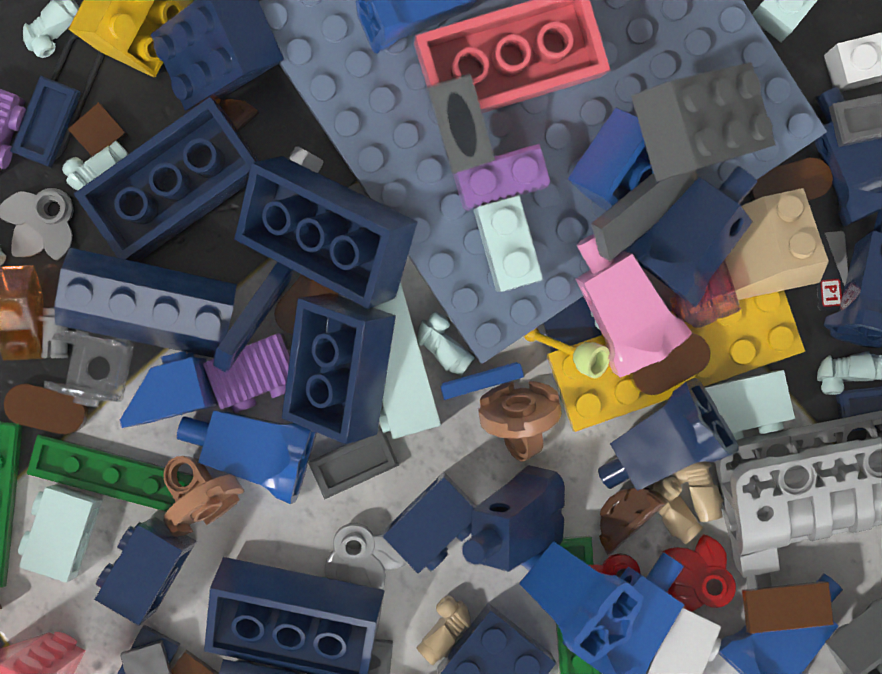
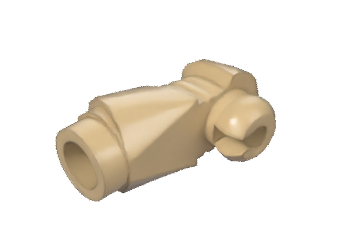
(704, 492)
(676, 514)
(444, 633)

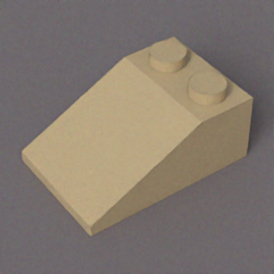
(778, 248)

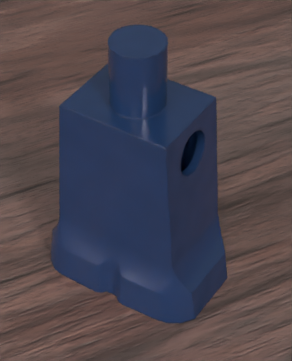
(854, 167)
(696, 235)
(861, 304)
(670, 439)
(517, 520)

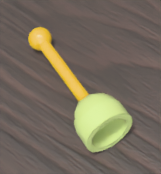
(589, 357)

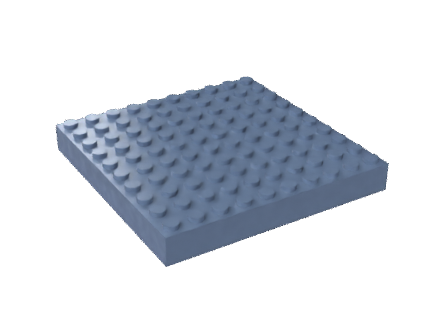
(390, 140)

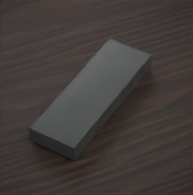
(638, 212)

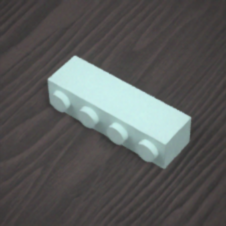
(407, 392)

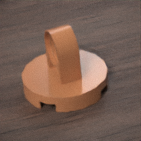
(520, 416)
(201, 499)

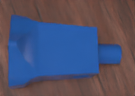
(394, 19)
(253, 450)
(588, 606)
(652, 622)
(777, 650)

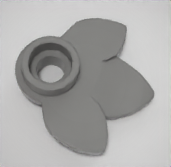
(35, 227)
(362, 565)

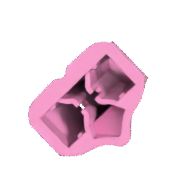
(628, 310)

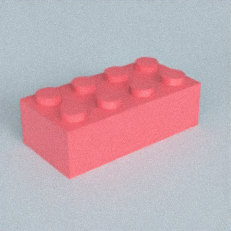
(517, 51)

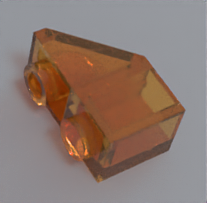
(19, 313)

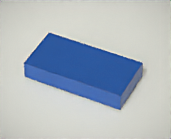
(482, 380)

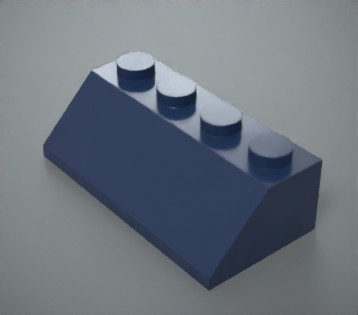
(143, 303)
(291, 619)

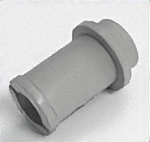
(51, 347)

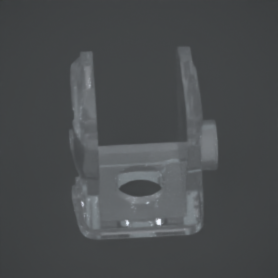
(79, 381)

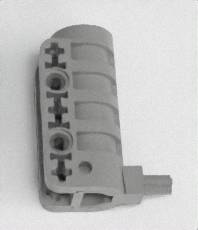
(800, 493)

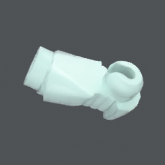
(49, 25)
(82, 173)
(445, 349)
(853, 368)

